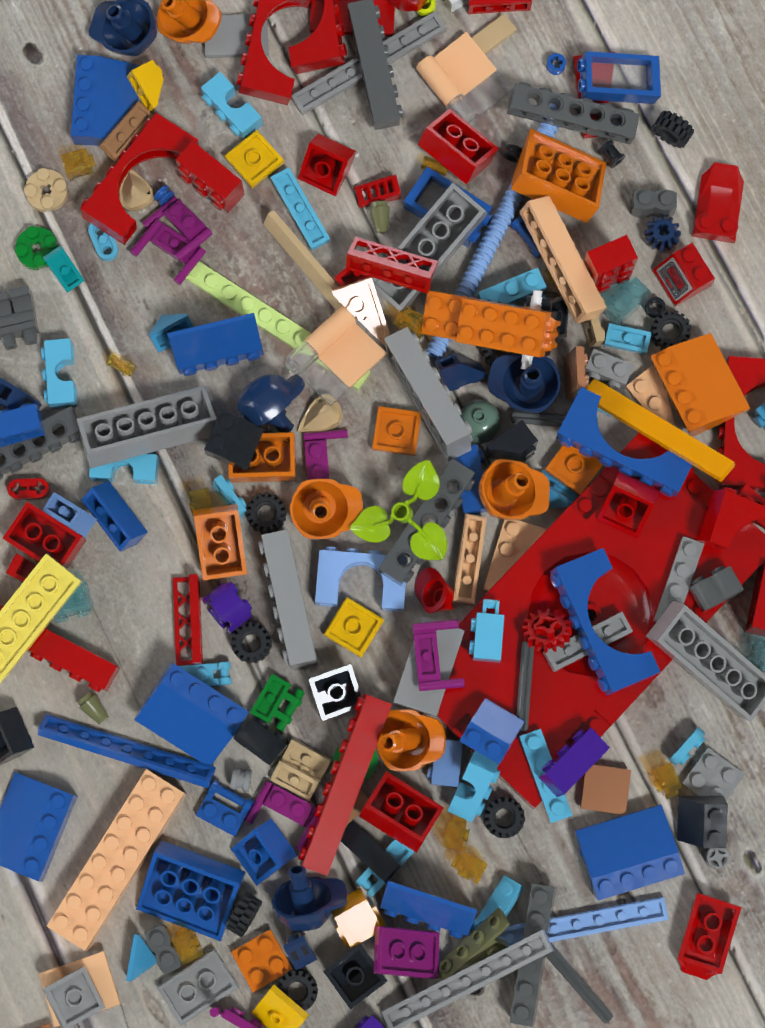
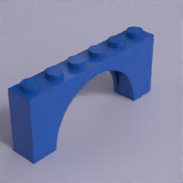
(582, 432)
(612, 667)

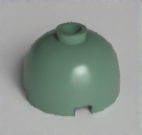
(483, 420)

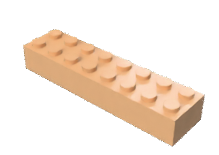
(116, 860)

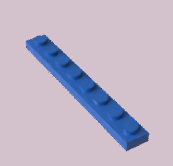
(126, 751)

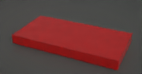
(387, 15)

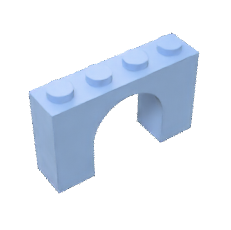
(335, 563)

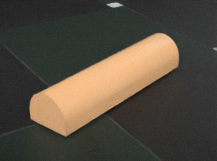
(469, 559)

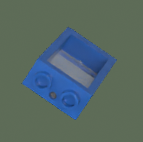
(619, 77)
(427, 192)

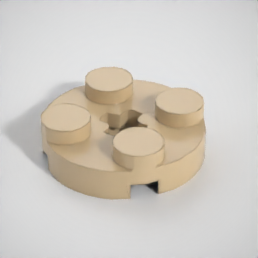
(42, 179)

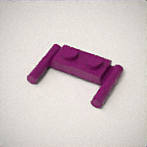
(184, 221)
(171, 243)
(316, 452)
(427, 656)
(286, 805)
(236, 1017)

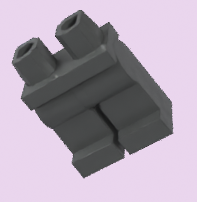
(22, 322)

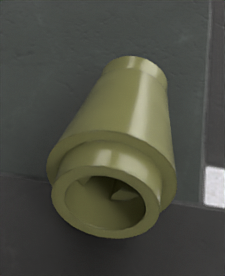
(380, 216)
(93, 707)

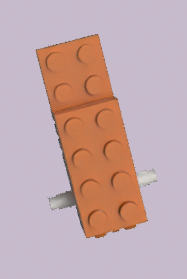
(493, 324)

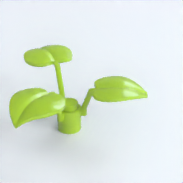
(428, 542)

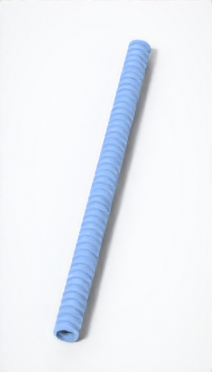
(487, 247)

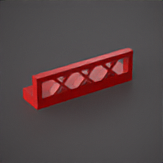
(389, 268)
(195, 616)

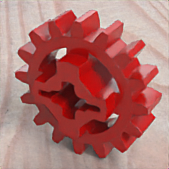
(547, 630)

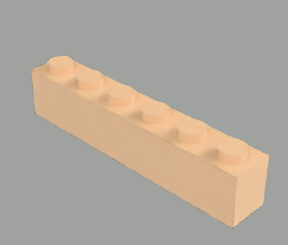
(562, 259)

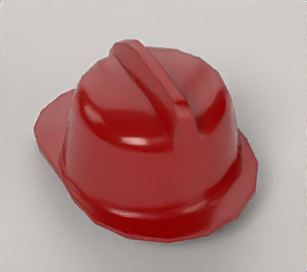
(433, 591)

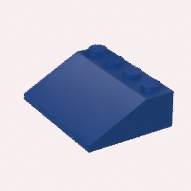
(100, 98)
(216, 344)
(191, 715)
(32, 825)
(629, 852)
(190, 890)
(427, 908)

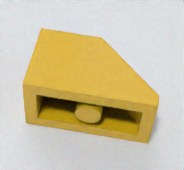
(147, 83)

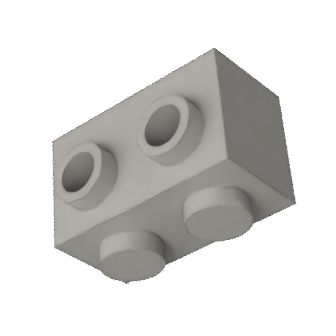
(608, 370)

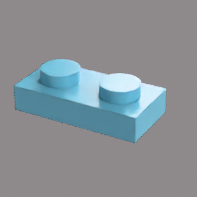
(627, 339)
(225, 491)

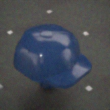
(124, 26)
(524, 389)
(267, 398)
(307, 901)

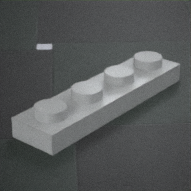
(680, 574)
(607, 631)

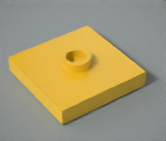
(254, 159)
(354, 627)
(279, 1010)

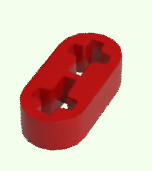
(28, 494)

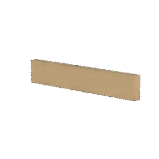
(302, 257)

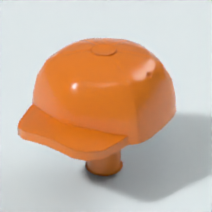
(188, 20)
(513, 490)
(324, 508)
(410, 740)

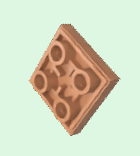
(575, 371)
(606, 789)

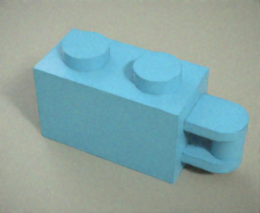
(488, 633)

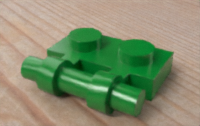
(271, 698)

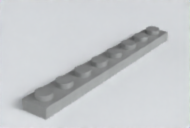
(350, 73)
(468, 980)

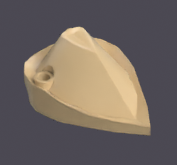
(134, 193)
(321, 417)

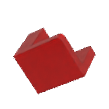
(20, 568)

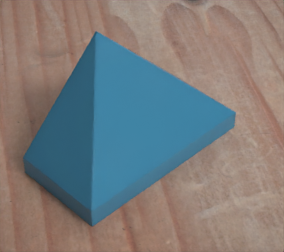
(165, 325)
(559, 494)
(141, 958)

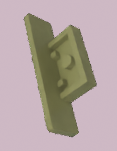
(476, 946)

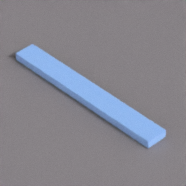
(596, 921)

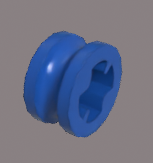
(560, 59)
(163, 195)

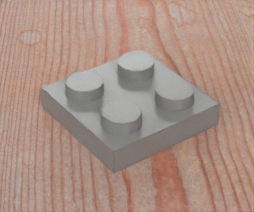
(712, 776)
(73, 998)

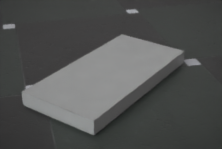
(408, 690)

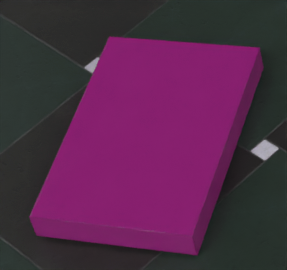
(406, 952)

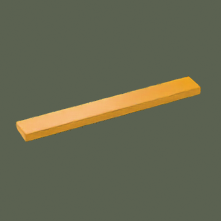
(662, 432)

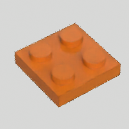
(396, 431)
(573, 469)
(261, 960)

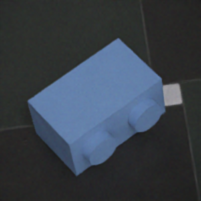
(69, 514)
(447, 769)

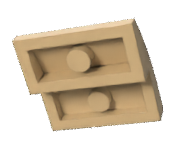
(301, 769)

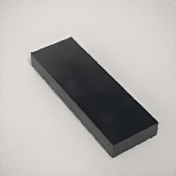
(369, 852)

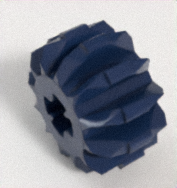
(669, 238)

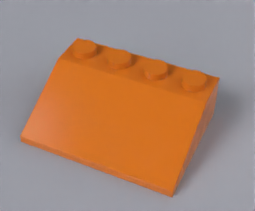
(561, 172)
(699, 384)

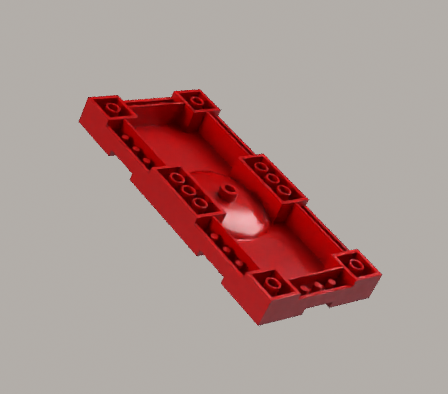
(571, 696)

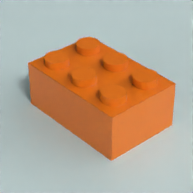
(272, 461)
(220, 542)

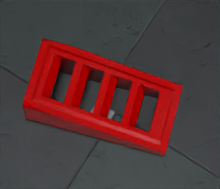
(383, 182)

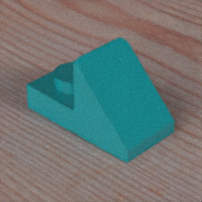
(63, 269)

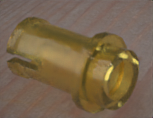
(434, 165)
(120, 364)

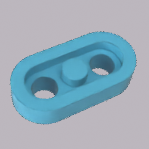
(103, 242)
(694, 740)

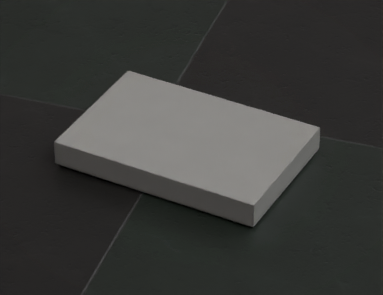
(231, 37)
(197, 987)

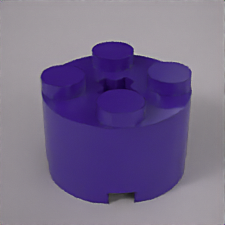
(228, 607)

